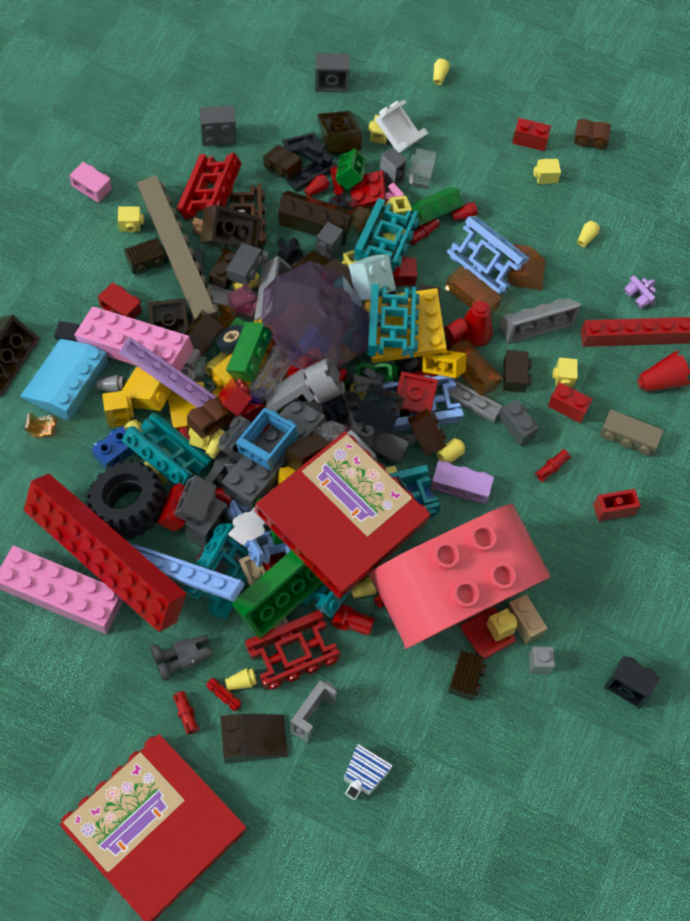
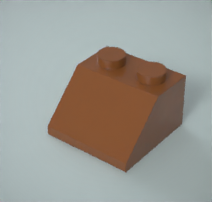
(531, 273)

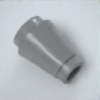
(111, 384)

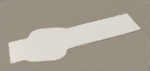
(247, 527)

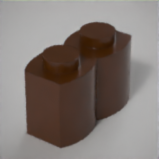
(592, 134)
(209, 418)

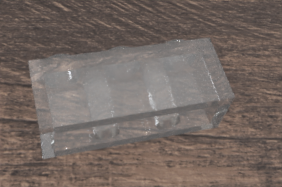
(270, 374)

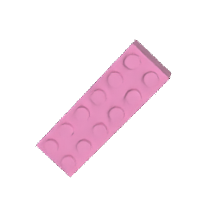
(110, 331)
(59, 589)

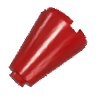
(479, 324)
(665, 374)

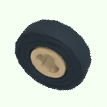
(228, 339)

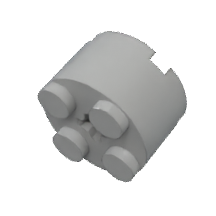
(324, 380)

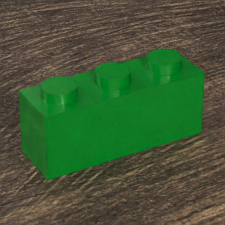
(437, 204)
(249, 351)

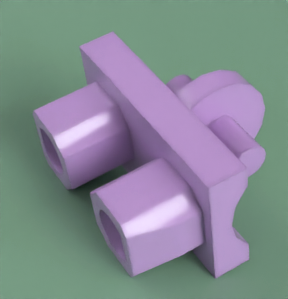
(646, 297)

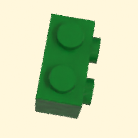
(350, 169)

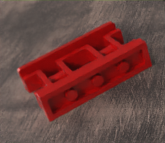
(223, 176)
(286, 635)

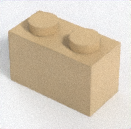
(528, 620)

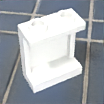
(399, 127)

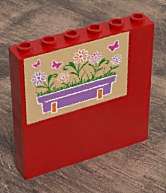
(342, 513)
(153, 828)

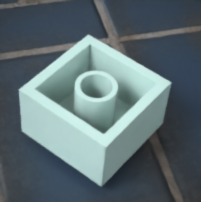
(370, 270)

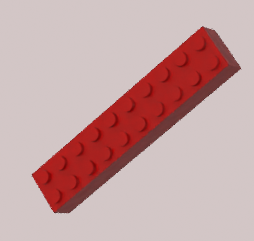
(104, 552)

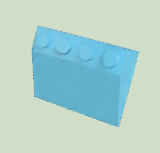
(66, 377)

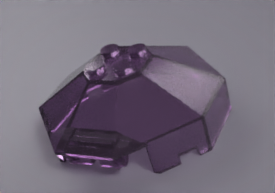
(316, 316)

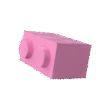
(90, 182)

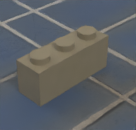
(631, 433)

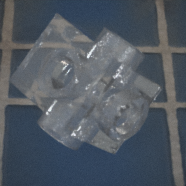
(330, 430)

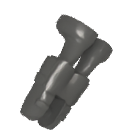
(187, 655)

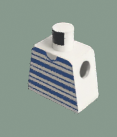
(365, 772)

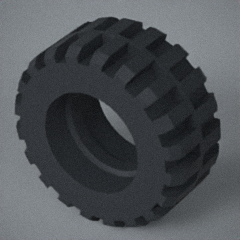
(122, 480)

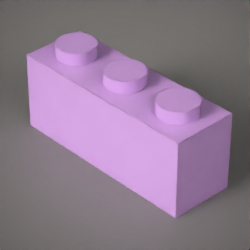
(462, 482)

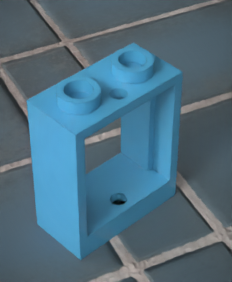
(257, 454)

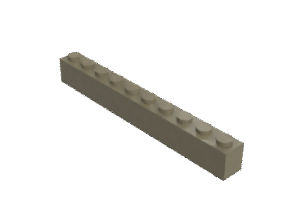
(176, 247)

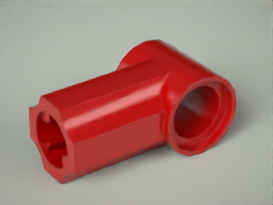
(455, 332)
(347, 618)

